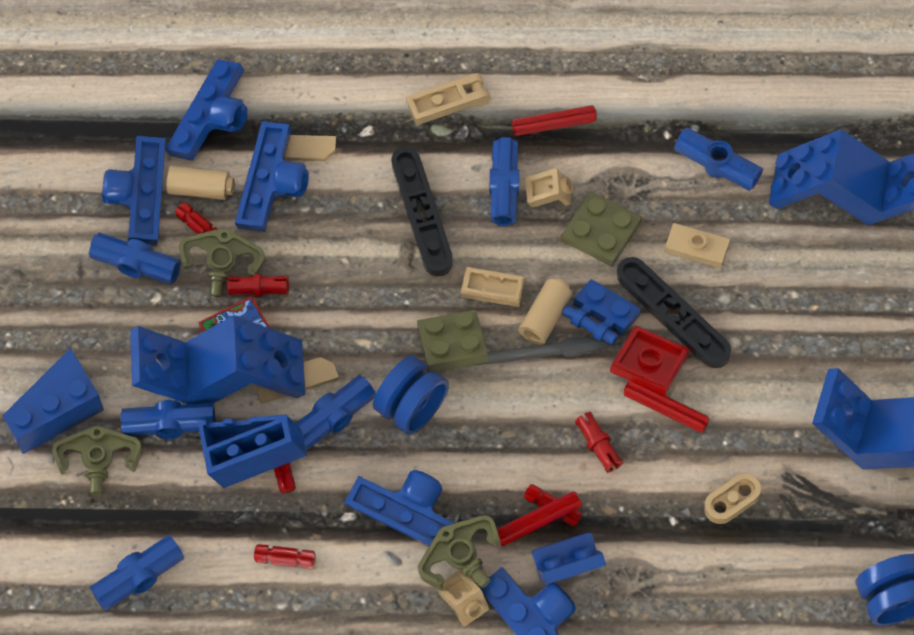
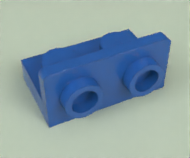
(567, 558)

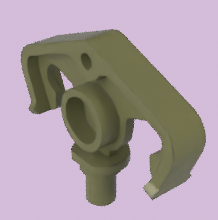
(222, 250)
(97, 453)
(455, 547)

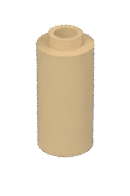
(200, 182)
(545, 311)

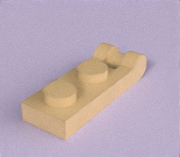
(447, 98)

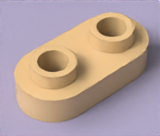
(730, 498)

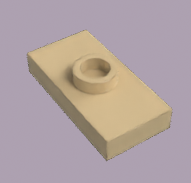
(697, 245)
(492, 286)

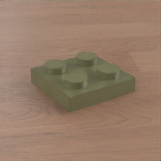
(601, 228)
(452, 341)

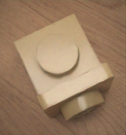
(548, 187)
(464, 597)

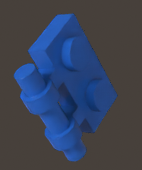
(607, 307)

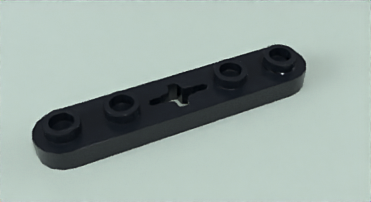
(428, 235)
(656, 294)

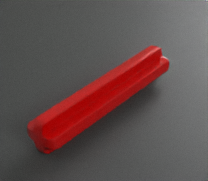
(554, 120)
(667, 406)
(539, 518)

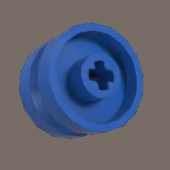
(410, 395)
(889, 590)

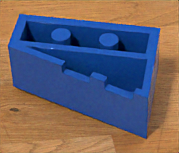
(53, 404)
(249, 447)

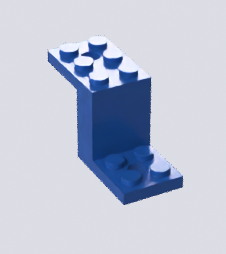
(845, 175)
(217, 362)
(866, 430)

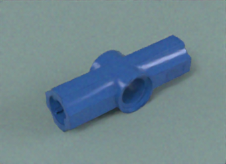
(732, 167)
(504, 182)
(134, 258)
(335, 410)
(166, 419)
(137, 572)

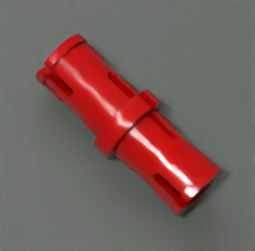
(258, 285)
(598, 442)

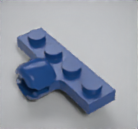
(210, 111)
(269, 177)
(139, 189)
(405, 510)
(528, 614)

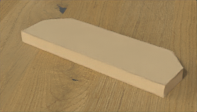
(310, 148)
(316, 373)

